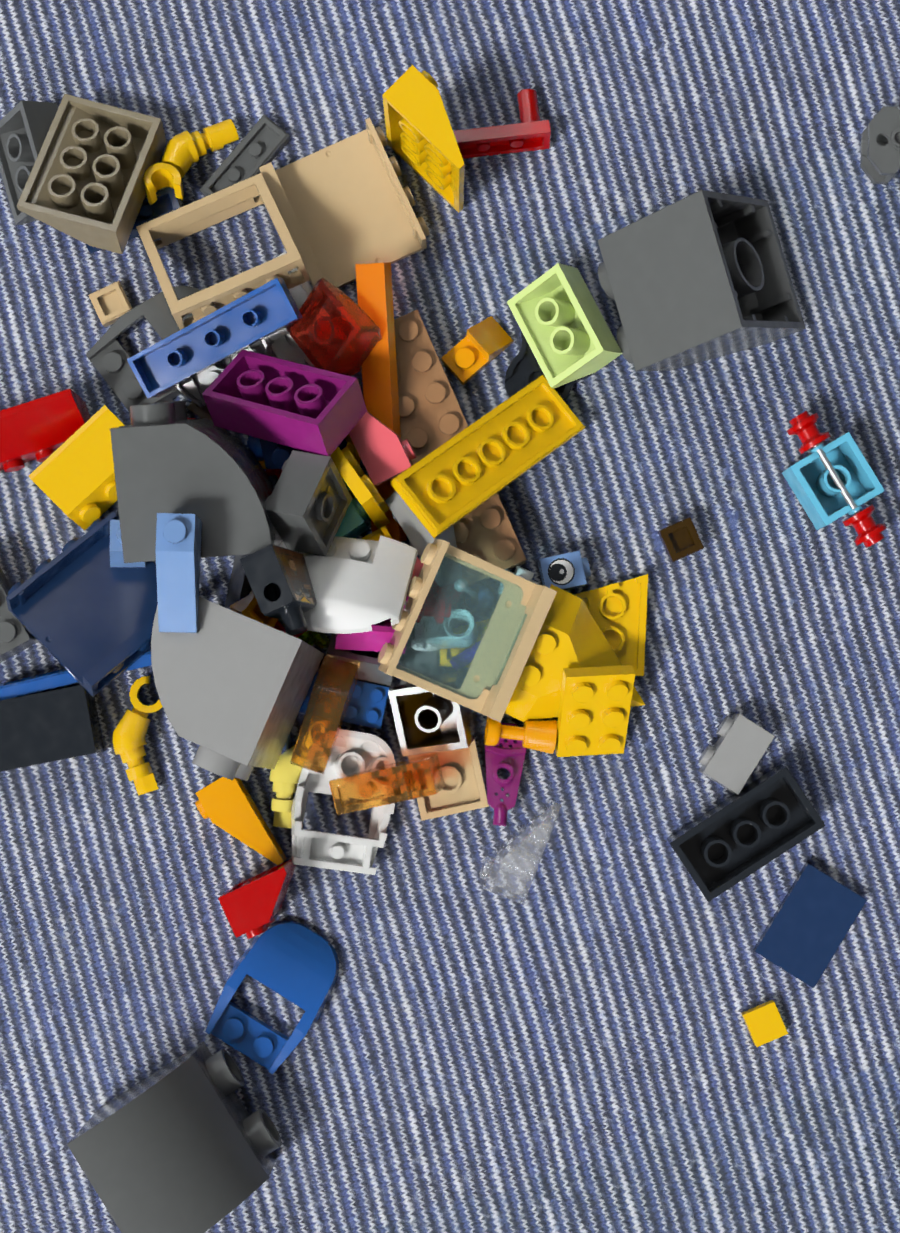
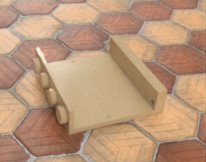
(347, 207)

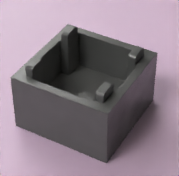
(308, 503)

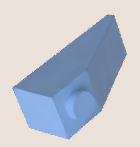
(178, 571)

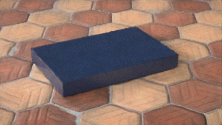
(809, 925)

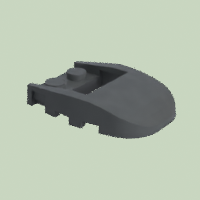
(111, 358)

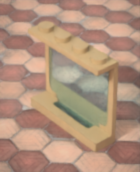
(466, 630)

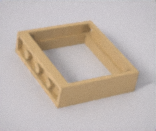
(205, 214)

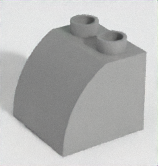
(232, 688)

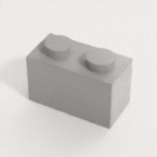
(735, 752)

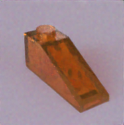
(325, 714)
(388, 784)

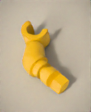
(180, 155)
(130, 737)

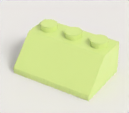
(564, 326)

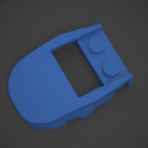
(294, 965)

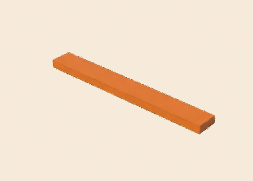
(380, 366)

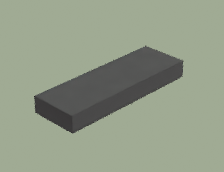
(253, 151)

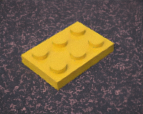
(361, 486)
(594, 710)

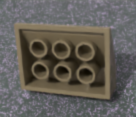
(93, 172)

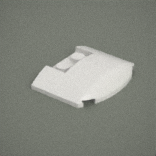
(358, 584)

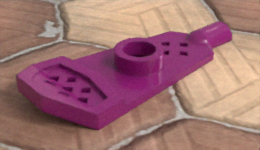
(512, 760)

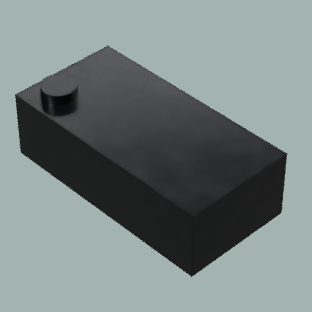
(48, 728)
(745, 832)

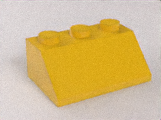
(81, 471)

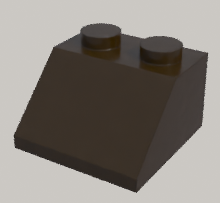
(429, 721)

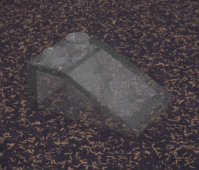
(518, 857)

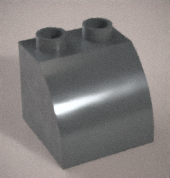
(188, 469)
(177, 1147)

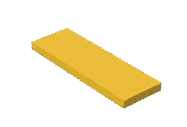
(487, 456)

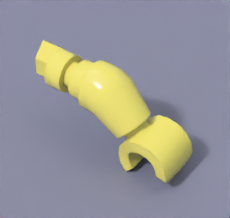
(285, 782)

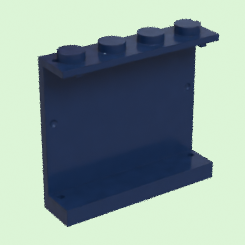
(88, 612)

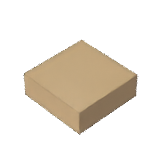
(110, 303)

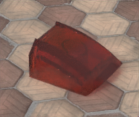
(334, 330)

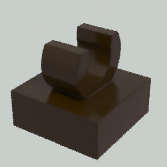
(680, 539)

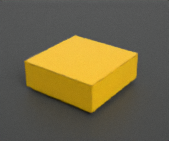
(764, 1023)

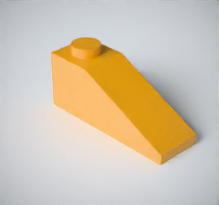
(235, 812)

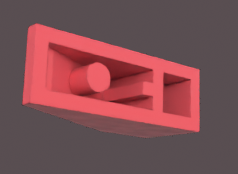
(381, 449)

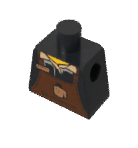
(281, 585)

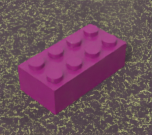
(285, 402)

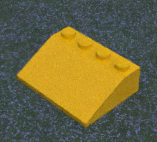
(423, 134)

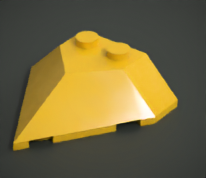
(565, 641)

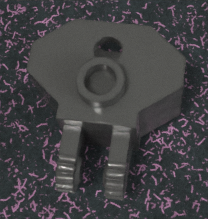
(881, 146)

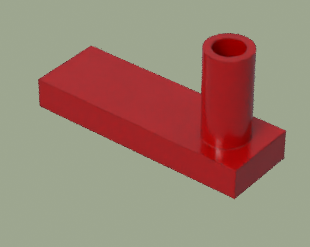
(511, 138)

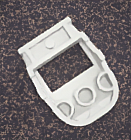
(351, 754)

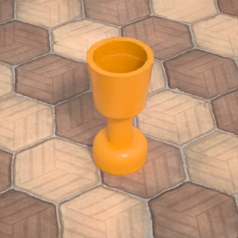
(534, 734)

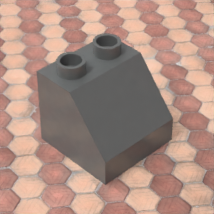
(698, 282)

